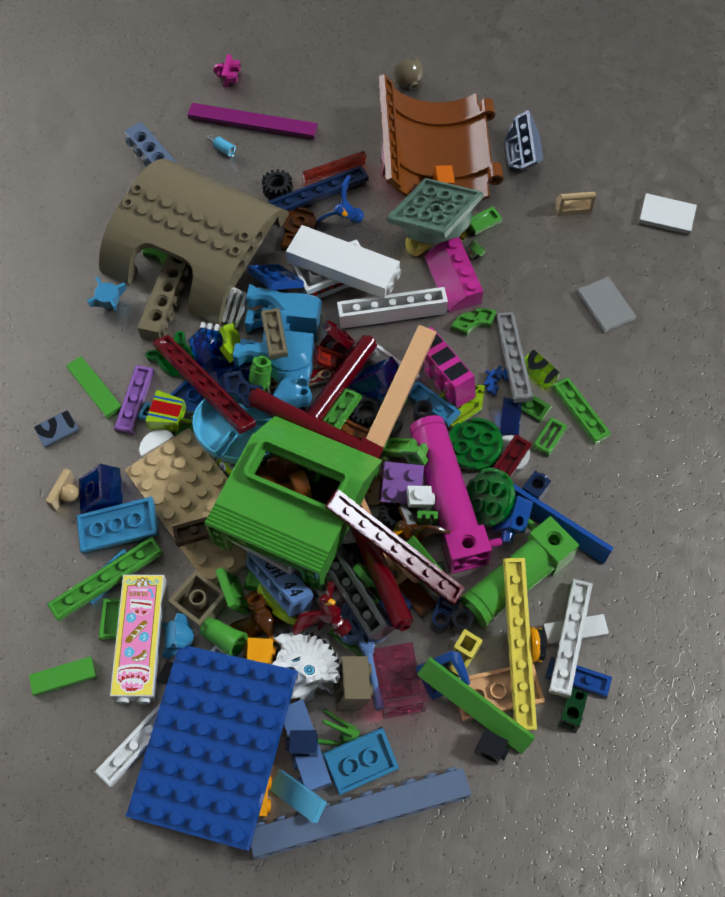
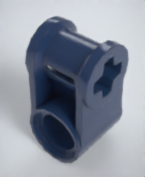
(443, 611)

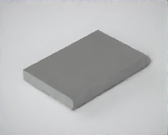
(606, 304)

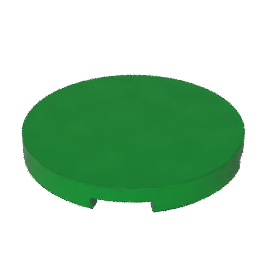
(476, 443)
(491, 496)

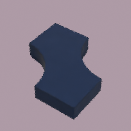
(237, 384)

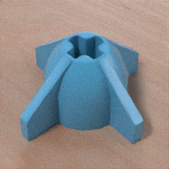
(106, 295)
(177, 635)

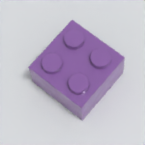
(395, 480)

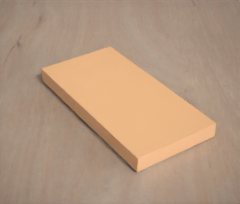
(497, 689)

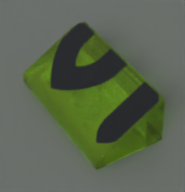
(540, 369)

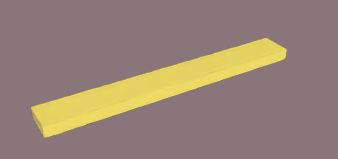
(519, 643)

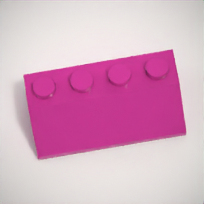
(455, 273)

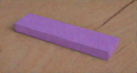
(134, 399)

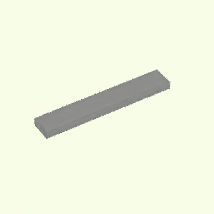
(514, 357)

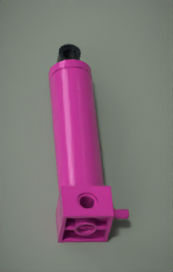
(468, 542)

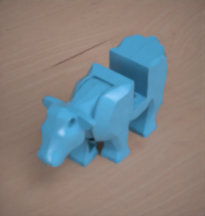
(301, 326)

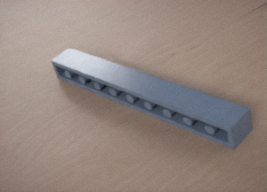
(361, 813)

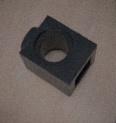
(492, 747)

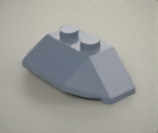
(523, 143)

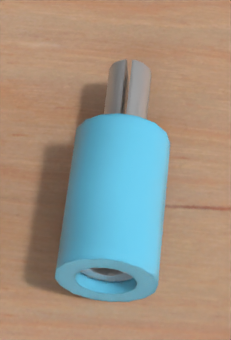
(222, 145)

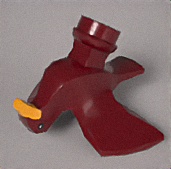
(327, 615)

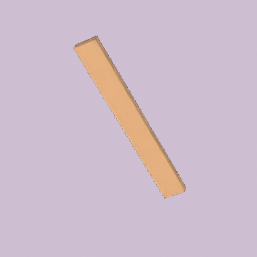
(401, 385)

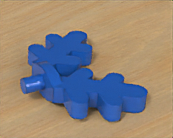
(498, 373)

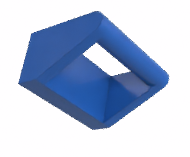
(446, 660)

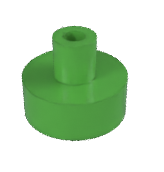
(476, 249)

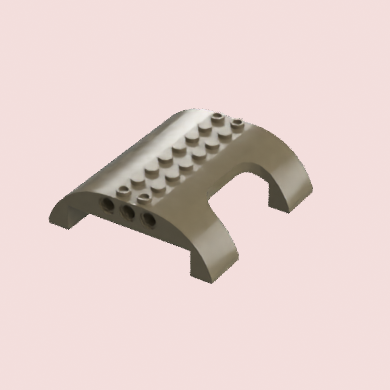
(193, 221)

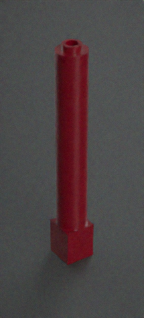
(343, 376)
(276, 407)
(384, 583)

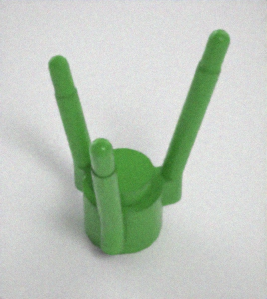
(348, 731)

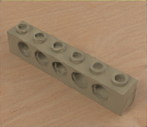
(170, 279)

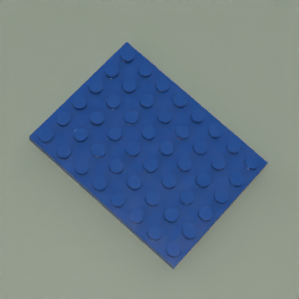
(213, 746)

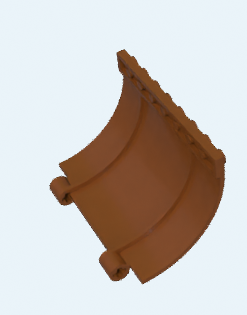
(436, 134)

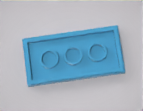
(117, 525)

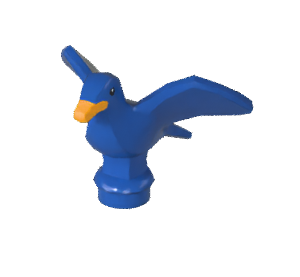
(344, 208)

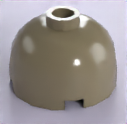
(408, 73)

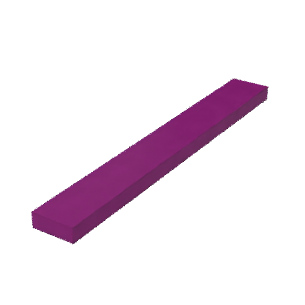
(252, 120)

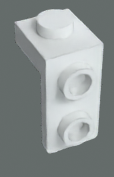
(420, 497)

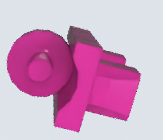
(225, 70)

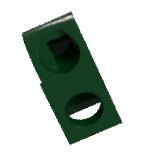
(573, 710)

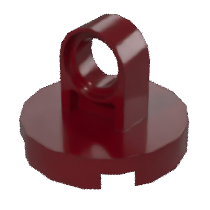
(336, 337)

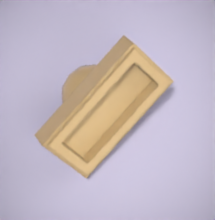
(62, 490)

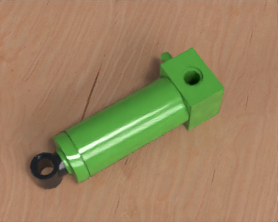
(545, 553)

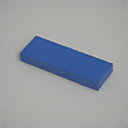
(586, 680)

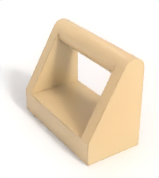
(575, 203)

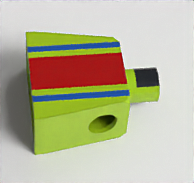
(167, 413)

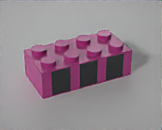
(449, 373)

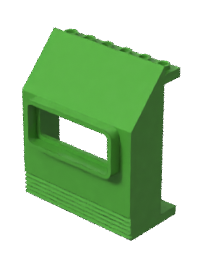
(281, 520)

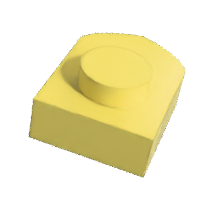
(416, 248)

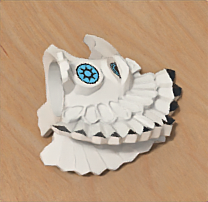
(312, 659)

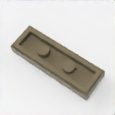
(274, 333)

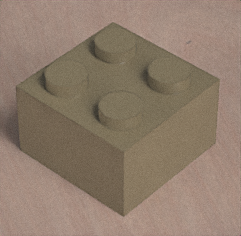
(198, 599)
(354, 687)

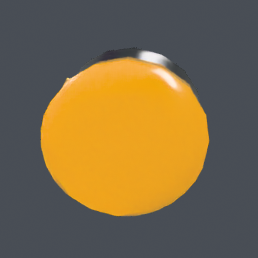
(538, 644)

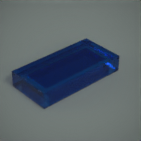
(510, 417)

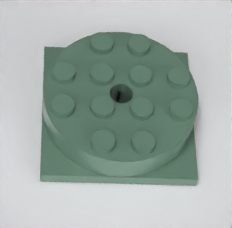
(435, 211)

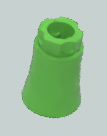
(261, 373)
(223, 636)

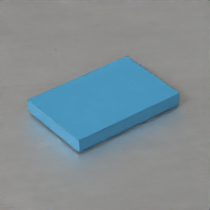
(360, 760)

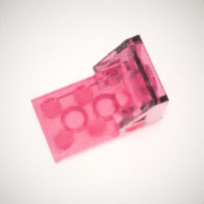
(398, 681)

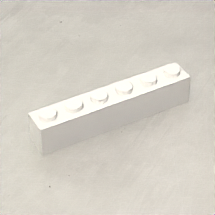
(392, 308)

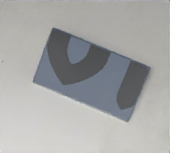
(56, 428)

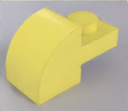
(468, 646)

